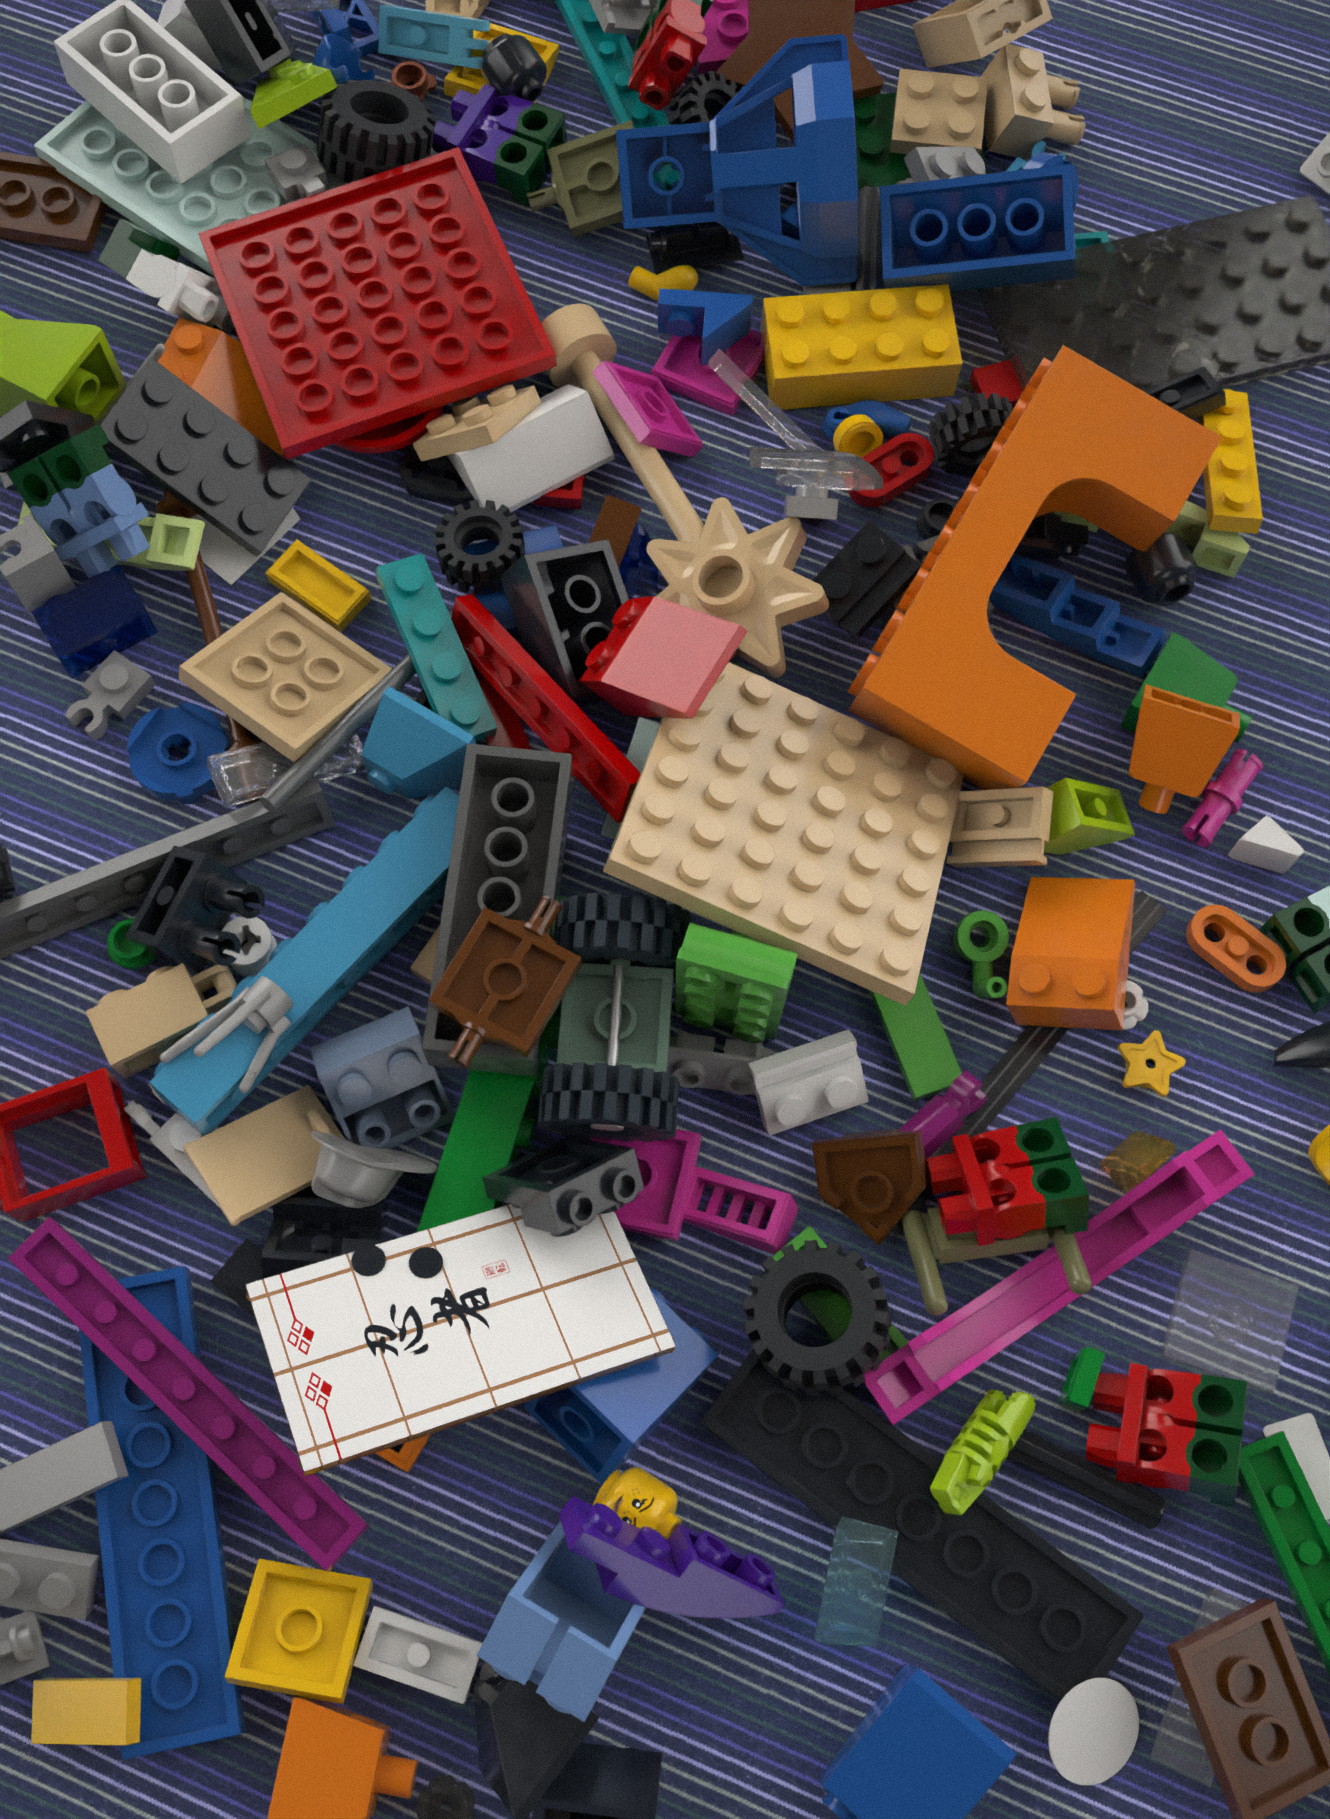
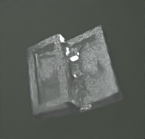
(817, 468)

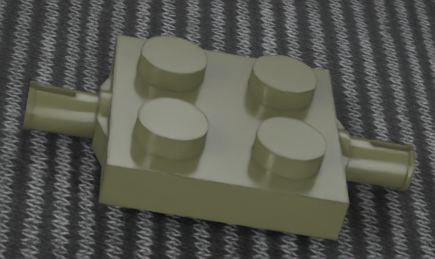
(585, 181)

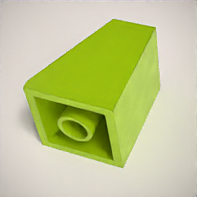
(57, 366)

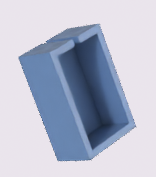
(560, 1629)

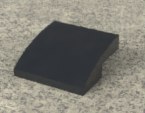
(313, 1230)

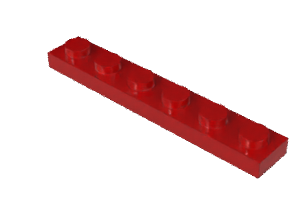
(545, 706)

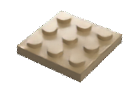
(283, 675)

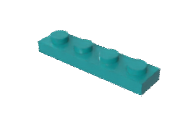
(435, 645)

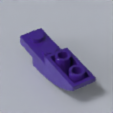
(678, 1575)

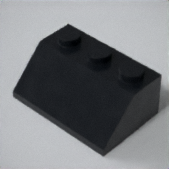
(565, 608)

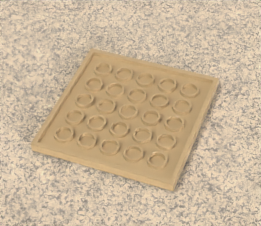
(794, 830)

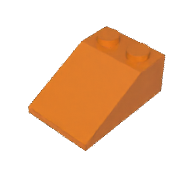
(221, 374)
(1072, 953)

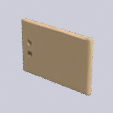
(262, 1154)

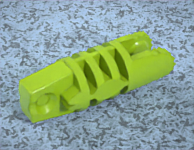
(980, 1449)

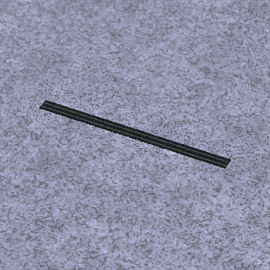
(1029, 1052)

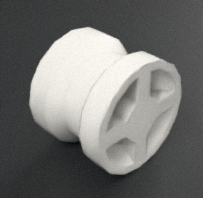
(253, 955)

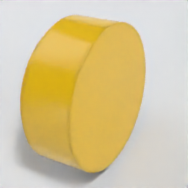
(857, 435)

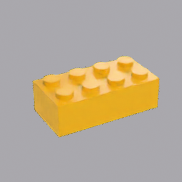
(860, 346)

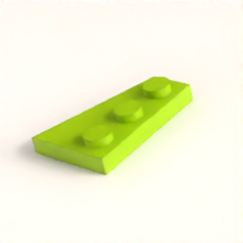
(288, 88)

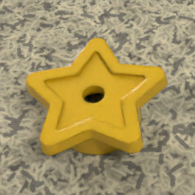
(1139, 1074)

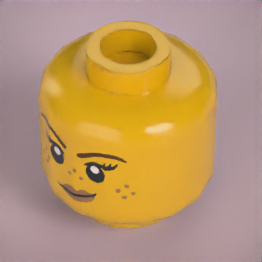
(640, 1500)

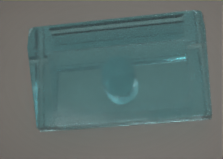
(856, 1583)

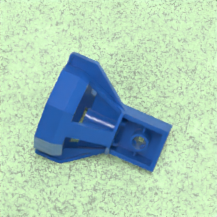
(736, 169)

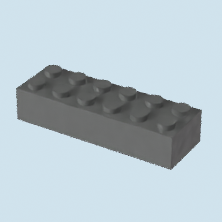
(502, 859)

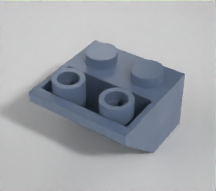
(382, 1082)

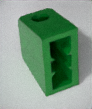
(1190, 673)

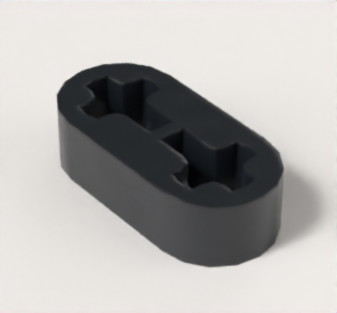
(436, 487)

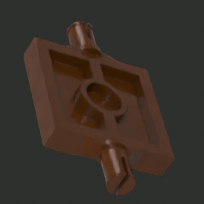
(505, 982)

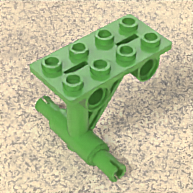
(732, 982)

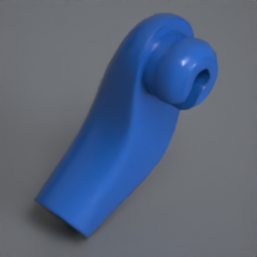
(887, 418)

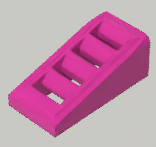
(765, 1198)

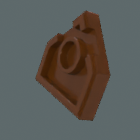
(871, 1176)

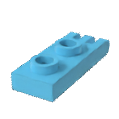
(431, 36)

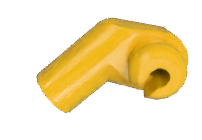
(679, 278)

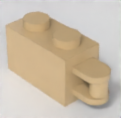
(153, 1016)

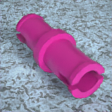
(1222, 798)

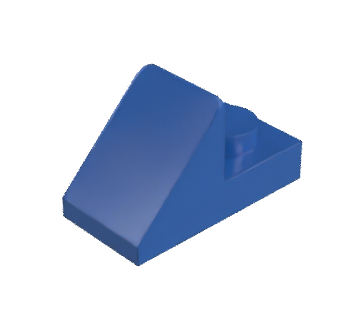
(713, 315)

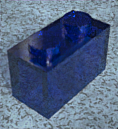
(94, 621)

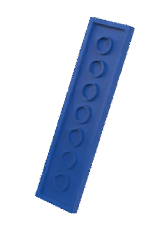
(163, 1546)

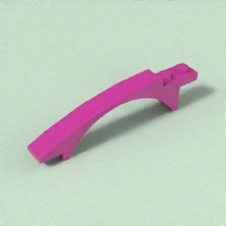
(1041, 1288)

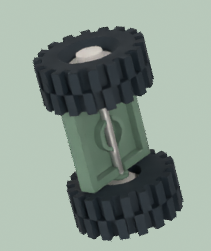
(615, 1021)

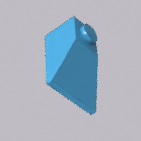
(413, 748)

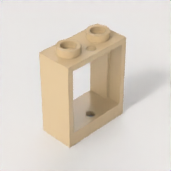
(976, 28)

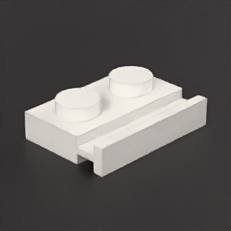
(809, 1082)

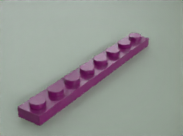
(189, 1394)

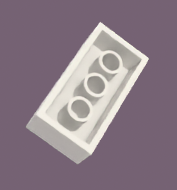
(153, 89)

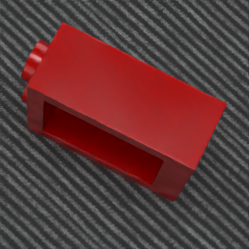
(116, 1131)

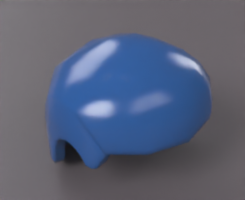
(341, 59)

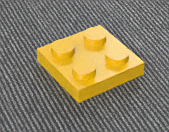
(299, 1631)

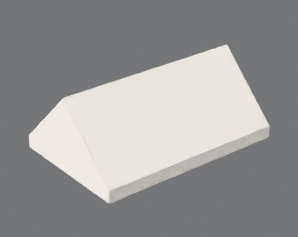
(539, 453)

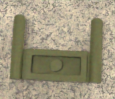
(928, 1243)

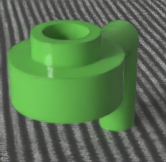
(996, 942)

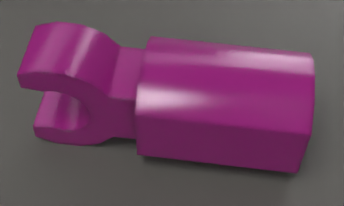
(944, 1114)

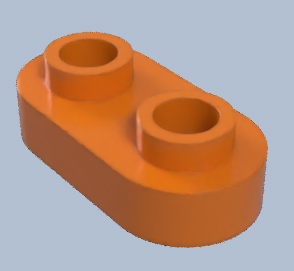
(1236, 946)

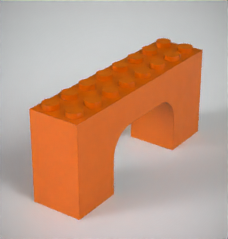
(1069, 446)

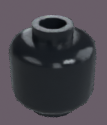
(514, 67)
(1163, 571)

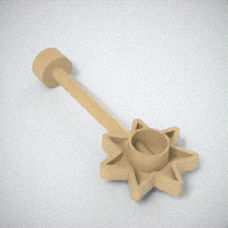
(712, 564)

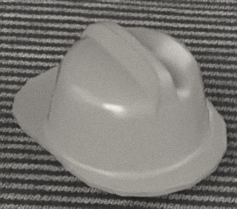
(358, 1173)

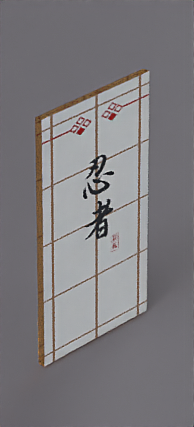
(412, 1355)

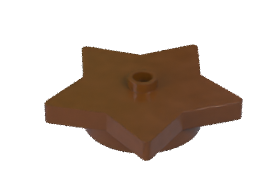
(774, 23)

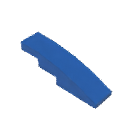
(1075, 617)

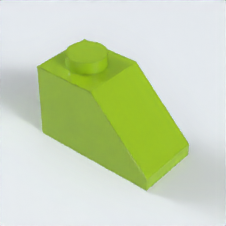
(1085, 817)

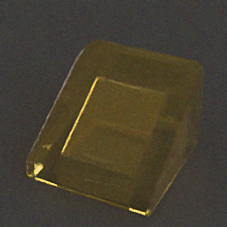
(1137, 1159)

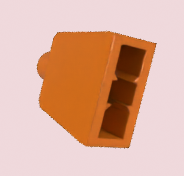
(1178, 745)
(336, 1764)

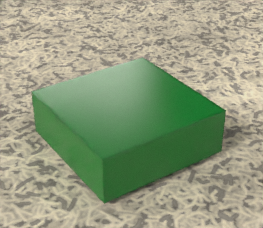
(1081, 1379)

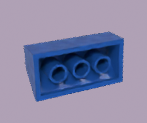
(979, 230)

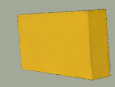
(318, 585)
(86, 1711)

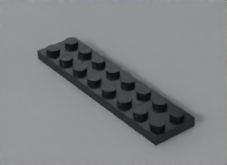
(972, 1566)

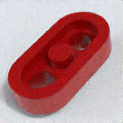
(895, 475)

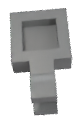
(297, 173)

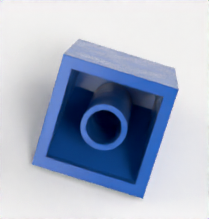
(615, 1413)
(914, 1756)

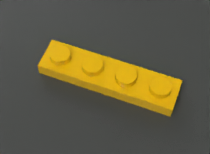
(1231, 473)

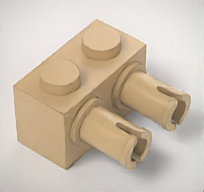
(1021, 101)

